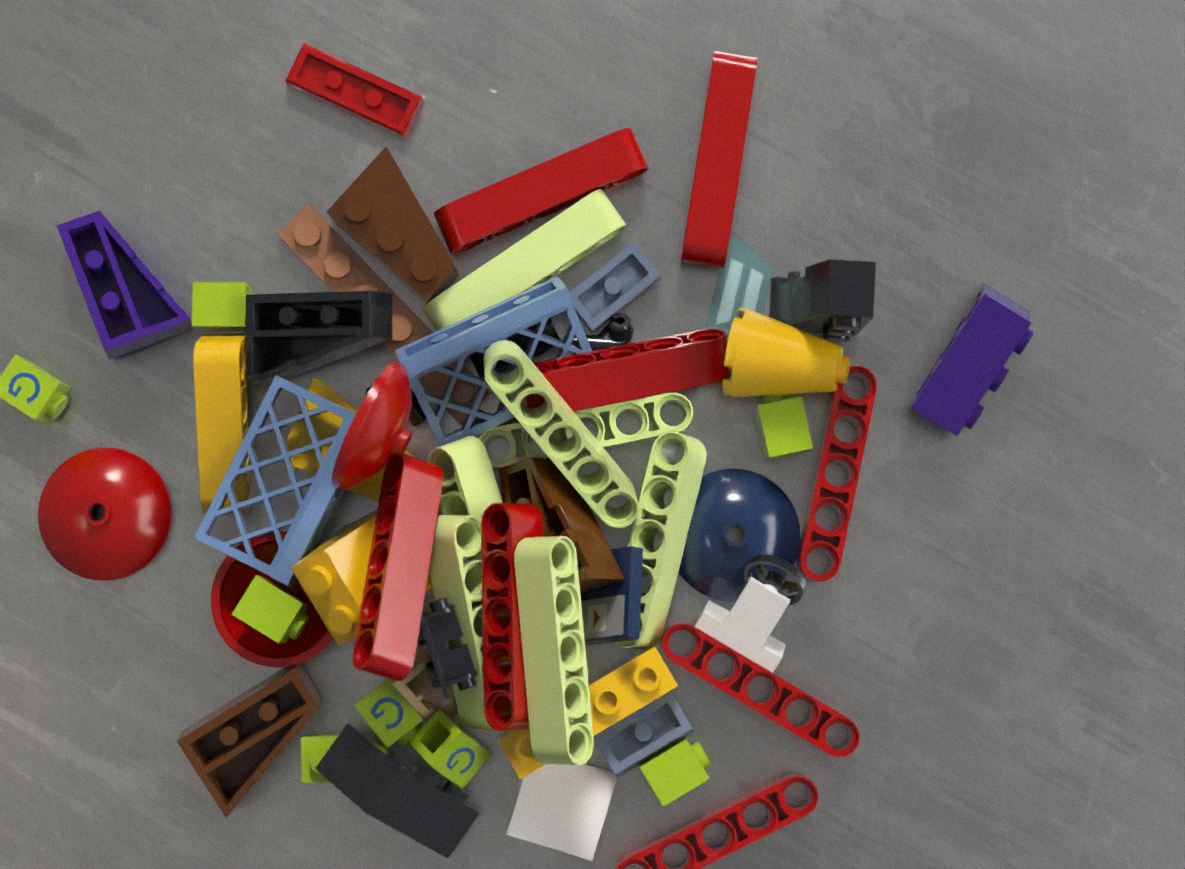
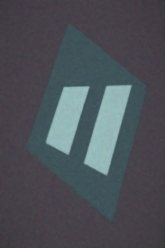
(739, 284)

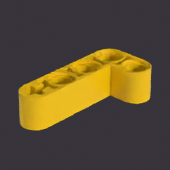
(220, 412)

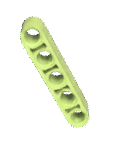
(530, 260)
(605, 419)
(568, 454)
(467, 477)
(670, 521)
(458, 576)
(554, 650)

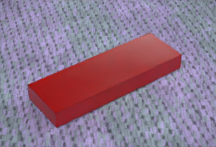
(354, 90)

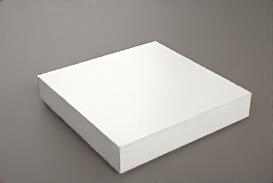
(563, 807)

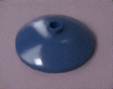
(743, 500)

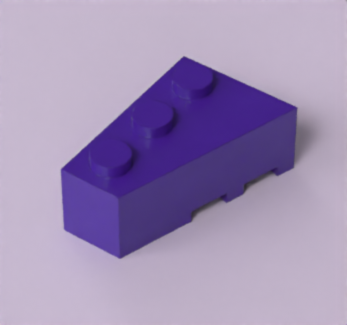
(120, 291)
(973, 361)

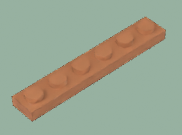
(345, 270)

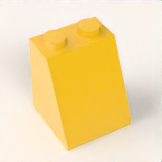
(337, 574)

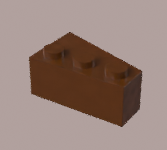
(393, 228)
(563, 514)
(248, 733)

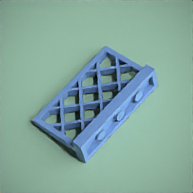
(474, 335)
(314, 508)

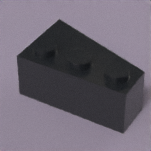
(828, 300)
(308, 330)
(397, 792)

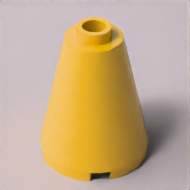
(779, 359)

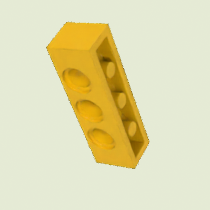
(610, 701)

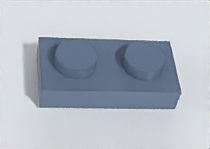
(613, 286)
(643, 734)

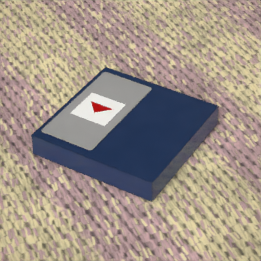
(614, 609)

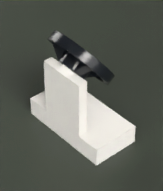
(755, 612)

